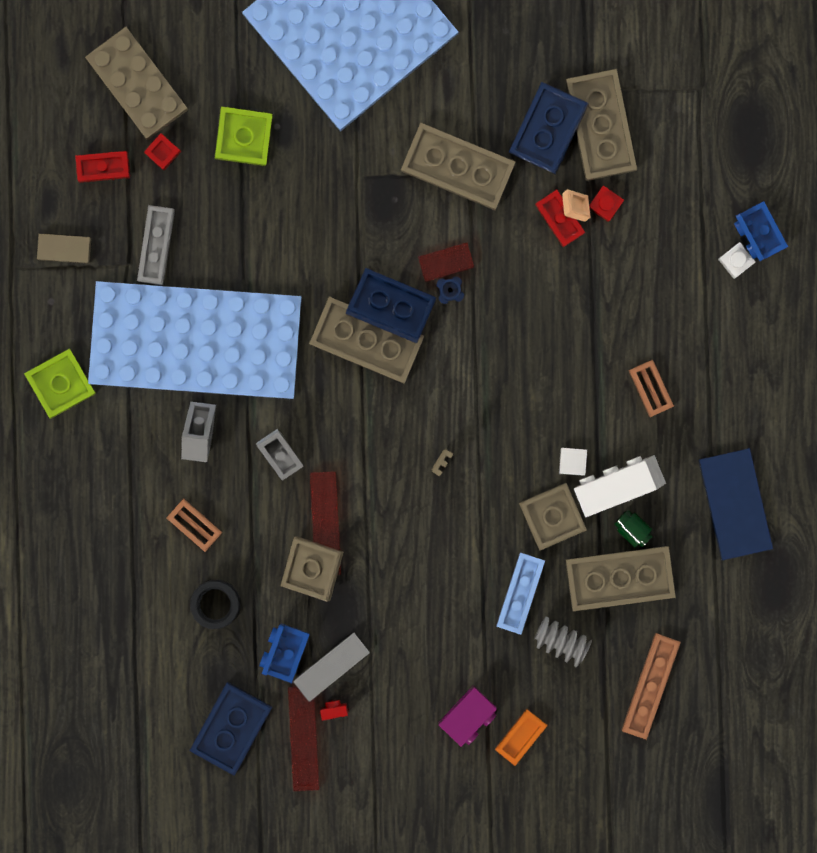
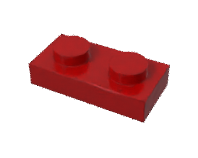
(102, 166)
(563, 227)

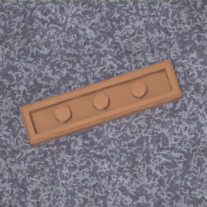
(650, 686)

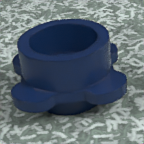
(453, 283)

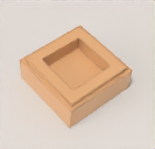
(576, 205)

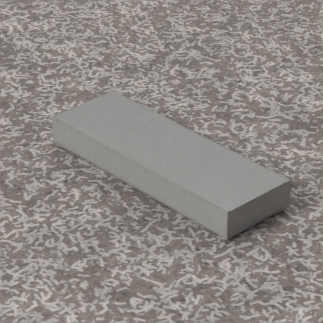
(156, 245)
(331, 667)

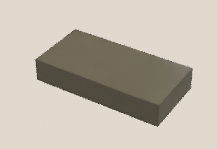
(64, 248)

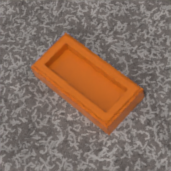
(520, 737)

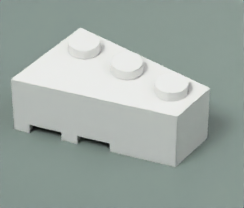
(619, 485)

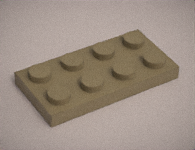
(136, 83)
(604, 128)
(457, 166)
(364, 342)
(620, 578)

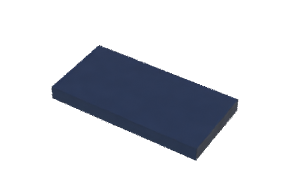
(735, 504)

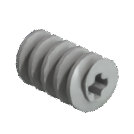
(561, 641)

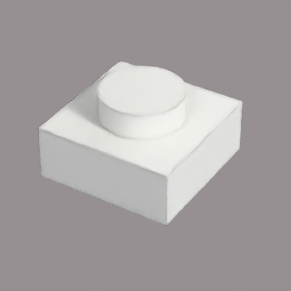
(736, 260)

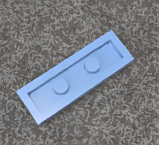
(520, 593)

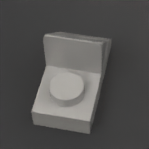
(279, 454)

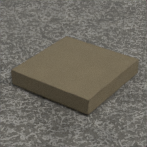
(552, 516)
(312, 568)

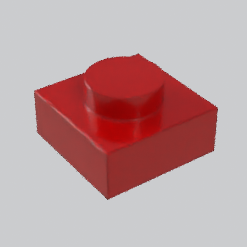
(162, 151)
(606, 203)
(334, 710)

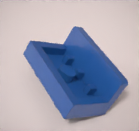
(760, 231)
(285, 652)

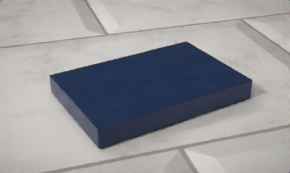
(548, 128)
(391, 305)
(230, 728)

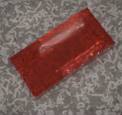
(446, 262)

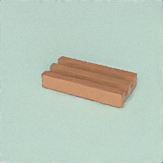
(633, 372)
(211, 539)

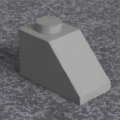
(198, 432)

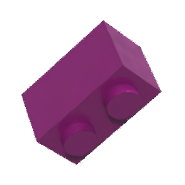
(468, 716)

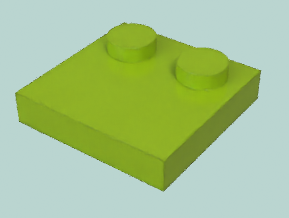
(243, 136)
(59, 383)

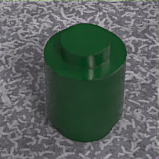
(633, 528)

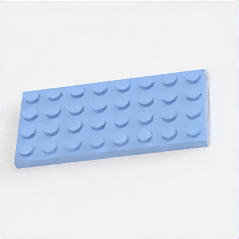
(194, 340)

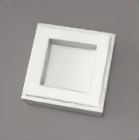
(573, 461)

